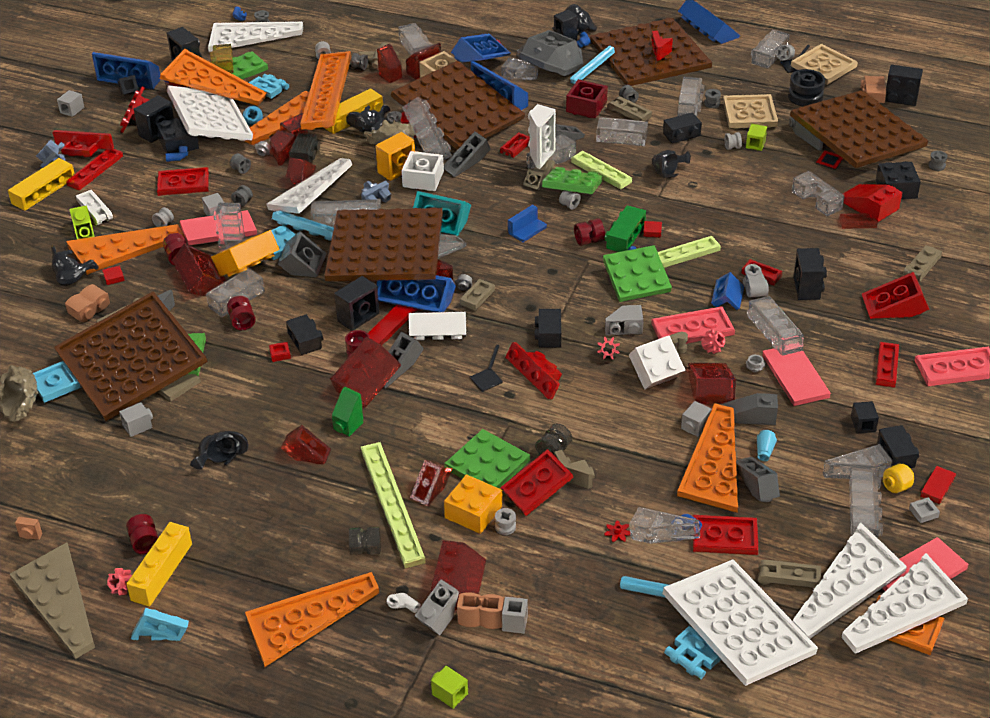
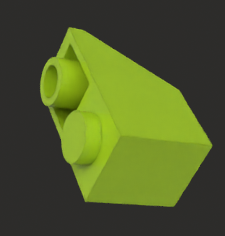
(82, 222)

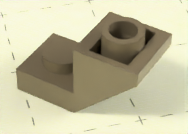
(535, 177)
(581, 471)

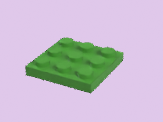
(572, 180)
(637, 273)
(488, 459)

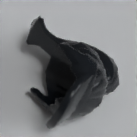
(584, 18)
(367, 119)
(666, 162)
(68, 269)
(220, 448)

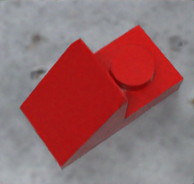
(660, 46)

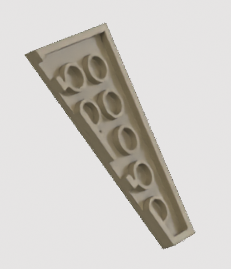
(55, 594)

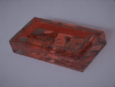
(857, 220)

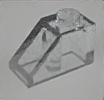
(518, 70)

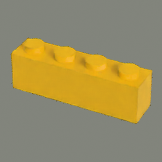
(356, 104)
(40, 184)
(159, 564)

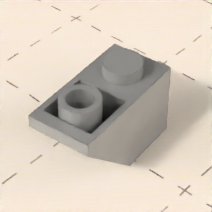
(625, 321)
(438, 607)

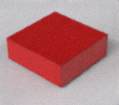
(652, 229)
(113, 275)
(279, 351)

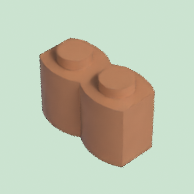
(874, 87)
(87, 303)
(480, 610)

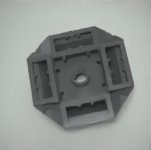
(552, 53)

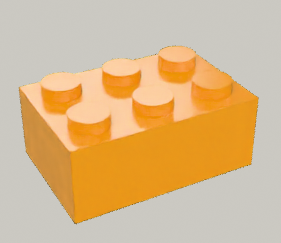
(245, 254)

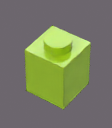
(756, 137)
(449, 686)

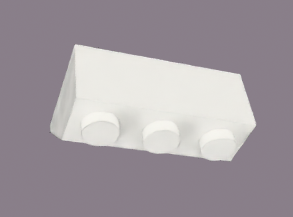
(541, 134)
(437, 325)

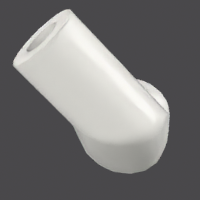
(402, 600)

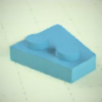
(159, 626)

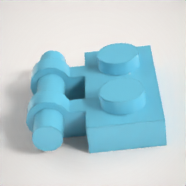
(270, 85)
(692, 643)

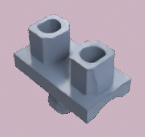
(50, 153)
(375, 191)

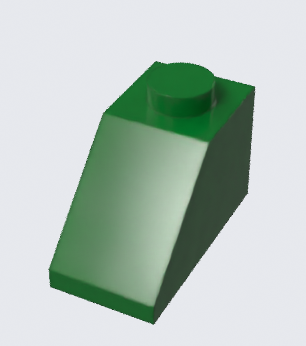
(348, 412)

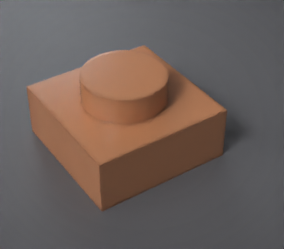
(28, 528)

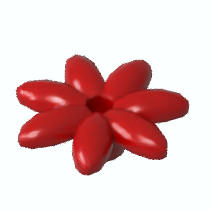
(617, 531)

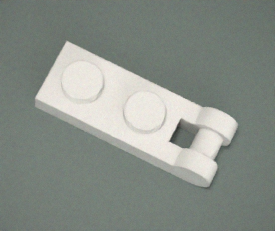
(95, 207)

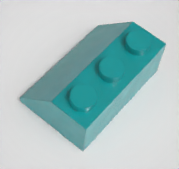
(454, 211)

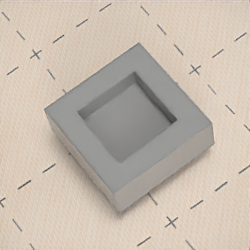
(924, 510)

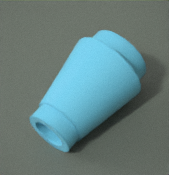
(765, 444)

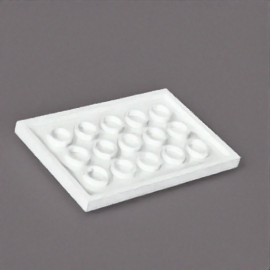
(209, 114)
(739, 622)

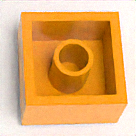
(392, 155)
(473, 503)

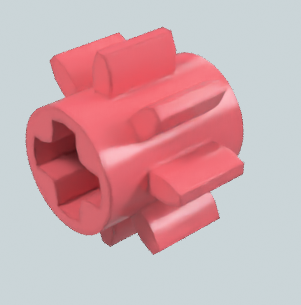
(713, 341)
(610, 343)
(118, 581)

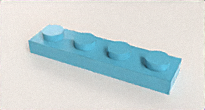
(301, 223)

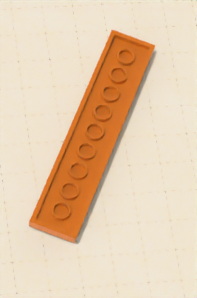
(326, 91)

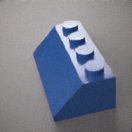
(707, 22)
(478, 48)
(112, 67)
(510, 91)
(427, 295)

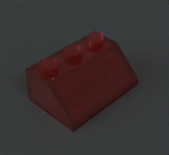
(197, 270)
(366, 370)
(459, 567)

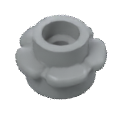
(263, 148)
(464, 282)
(755, 363)

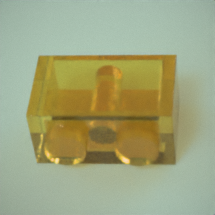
(222, 57)

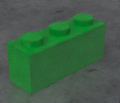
(625, 229)

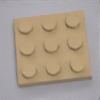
(826, 61)
(750, 109)

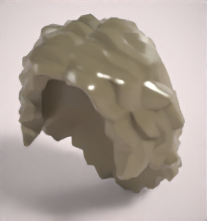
(388, 130)
(17, 392)

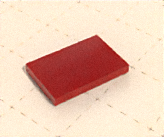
(183, 181)
(536, 482)
(727, 535)

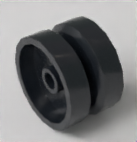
(806, 87)

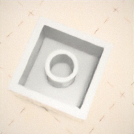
(422, 171)
(656, 362)

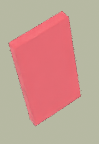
(203, 229)
(694, 324)
(954, 366)
(796, 376)
(940, 553)

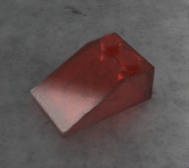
(711, 382)

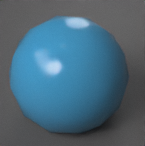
(252, 115)

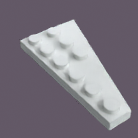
(252, 32)
(302, 194)
(854, 576)
(908, 603)

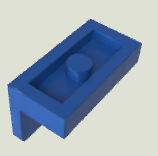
(525, 224)
(729, 290)

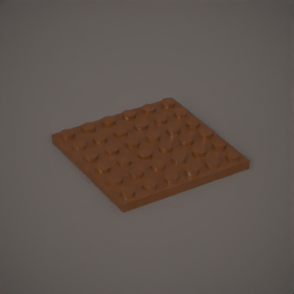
(635, 58)
(461, 103)
(859, 128)
(385, 244)
(130, 355)

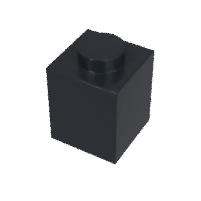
(127, 84)
(864, 417)

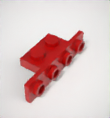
(133, 104)
(82, 143)
(536, 369)

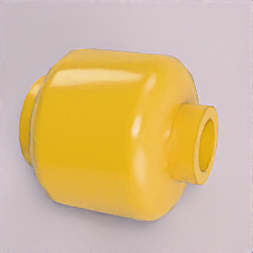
(898, 478)

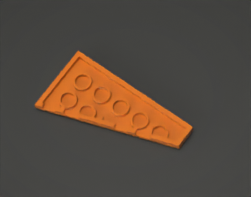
(200, 74)
(271, 123)
(119, 247)
(712, 469)
(294, 620)

